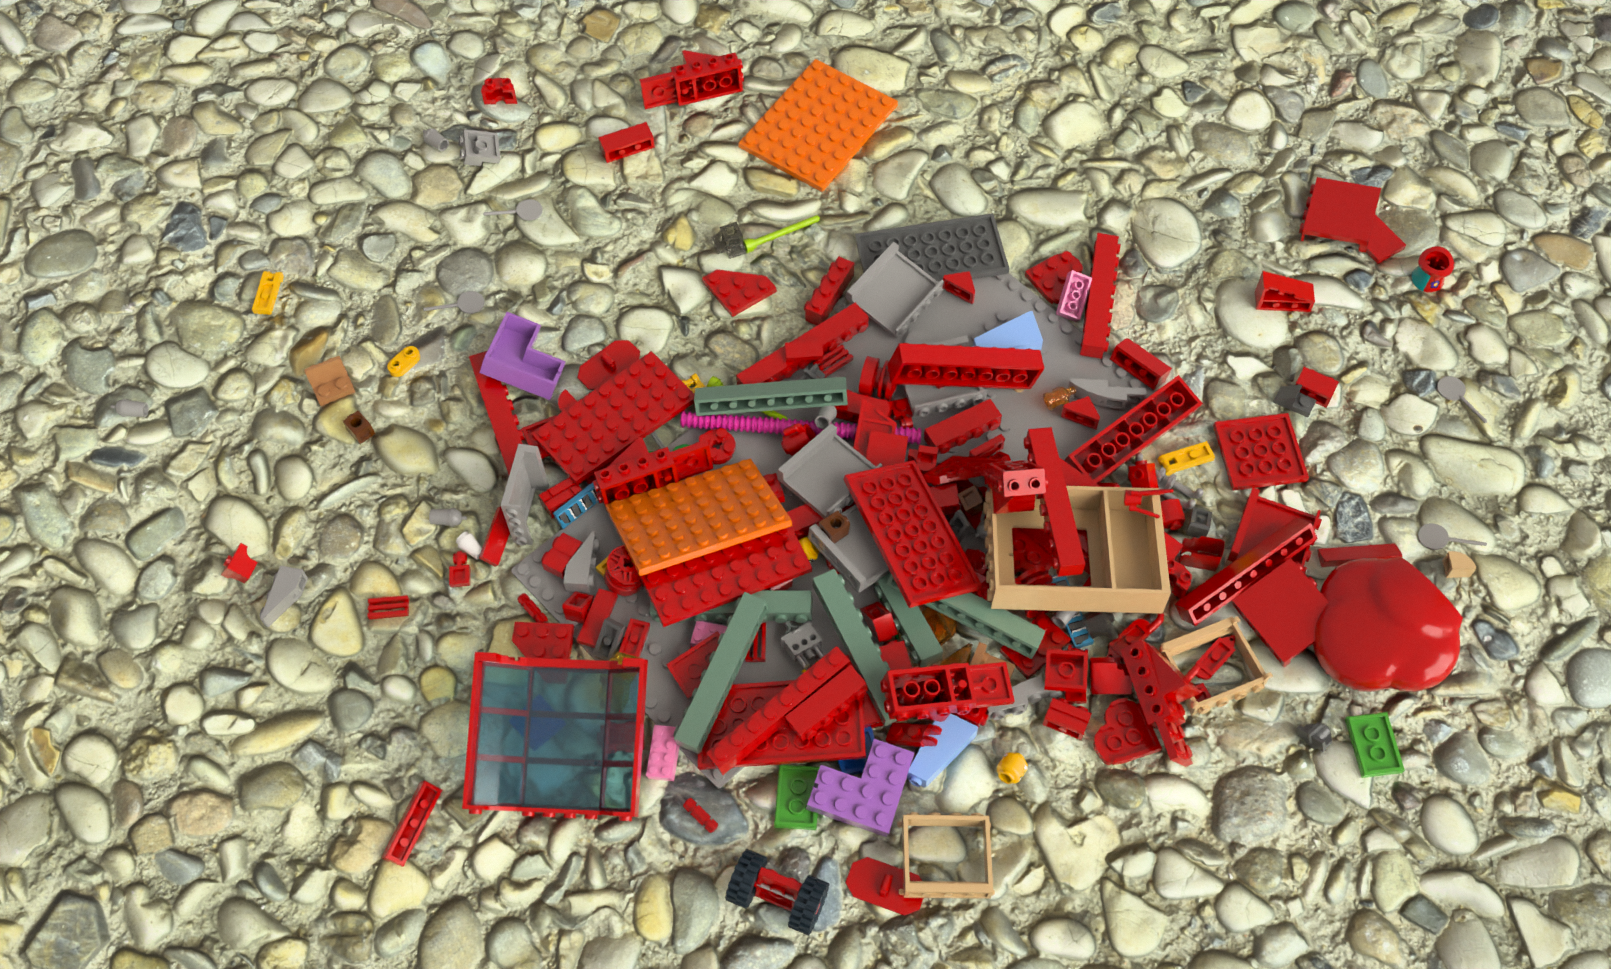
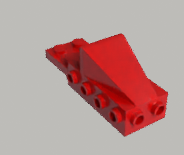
(696, 80)
(638, 469)
(1014, 484)
(945, 689)
(1160, 692)

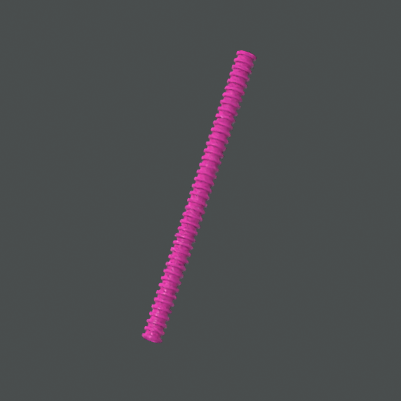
(777, 426)

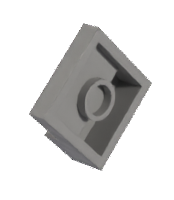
(479, 147)

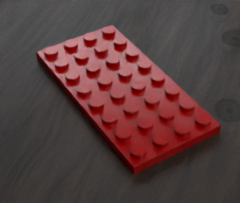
(613, 417)
(912, 533)
(725, 575)
(837, 741)

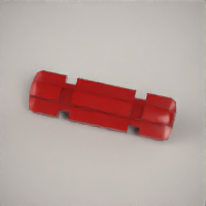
(532, 609)
(700, 815)

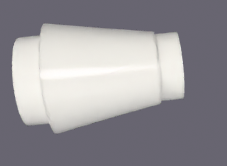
(469, 544)

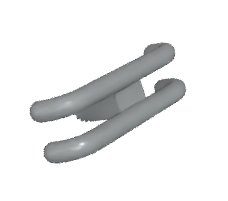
(1167, 482)

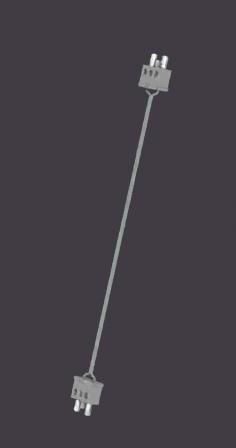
(798, 642)

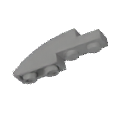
(1107, 396)
(1024, 692)

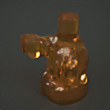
(1058, 396)

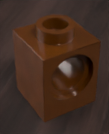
(364, 429)
(972, 500)
(835, 520)

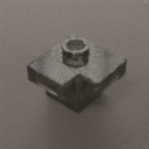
(729, 240)
(1100, 624)

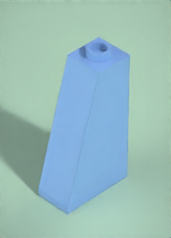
(1016, 333)
(932, 760)

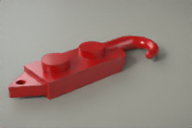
(1139, 629)
(1212, 659)

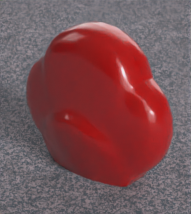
(1386, 627)

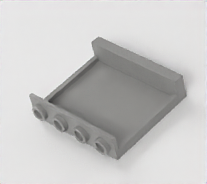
(894, 291)
(930, 399)
(819, 471)
(524, 479)
(854, 555)

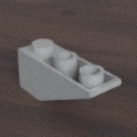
(579, 569)
(286, 589)

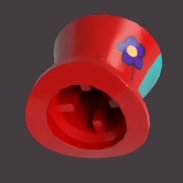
(1433, 267)

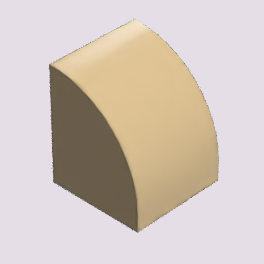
(1458, 565)

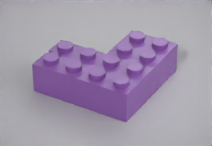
(517, 363)
(867, 800)

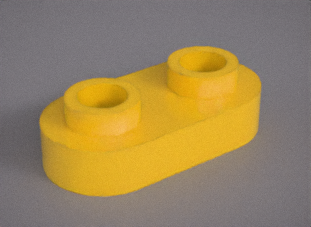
(404, 360)

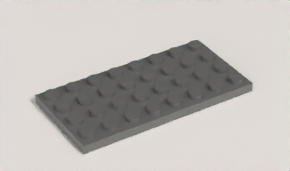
(942, 246)

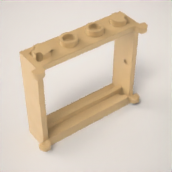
(1208, 634)
(946, 889)

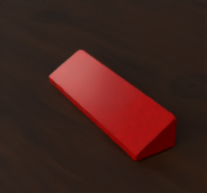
(1337, 556)
(411, 823)

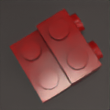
(1066, 670)

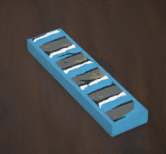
(576, 506)
(1075, 628)

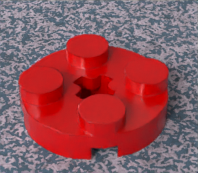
(726, 442)

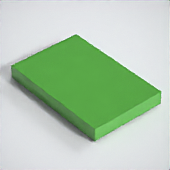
(1374, 745)
(793, 794)

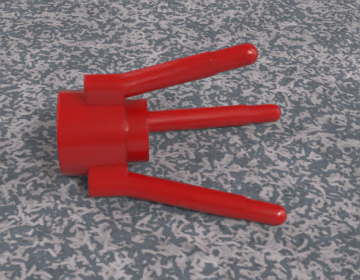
(1134, 498)

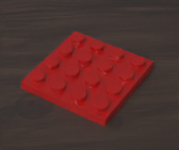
(1260, 451)

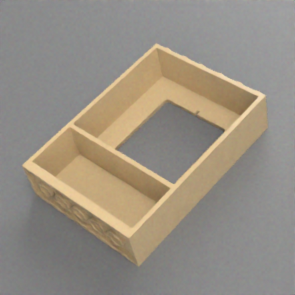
(1123, 552)

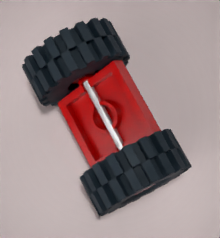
(753, 880)

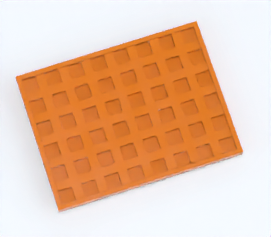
(818, 125)
(697, 516)

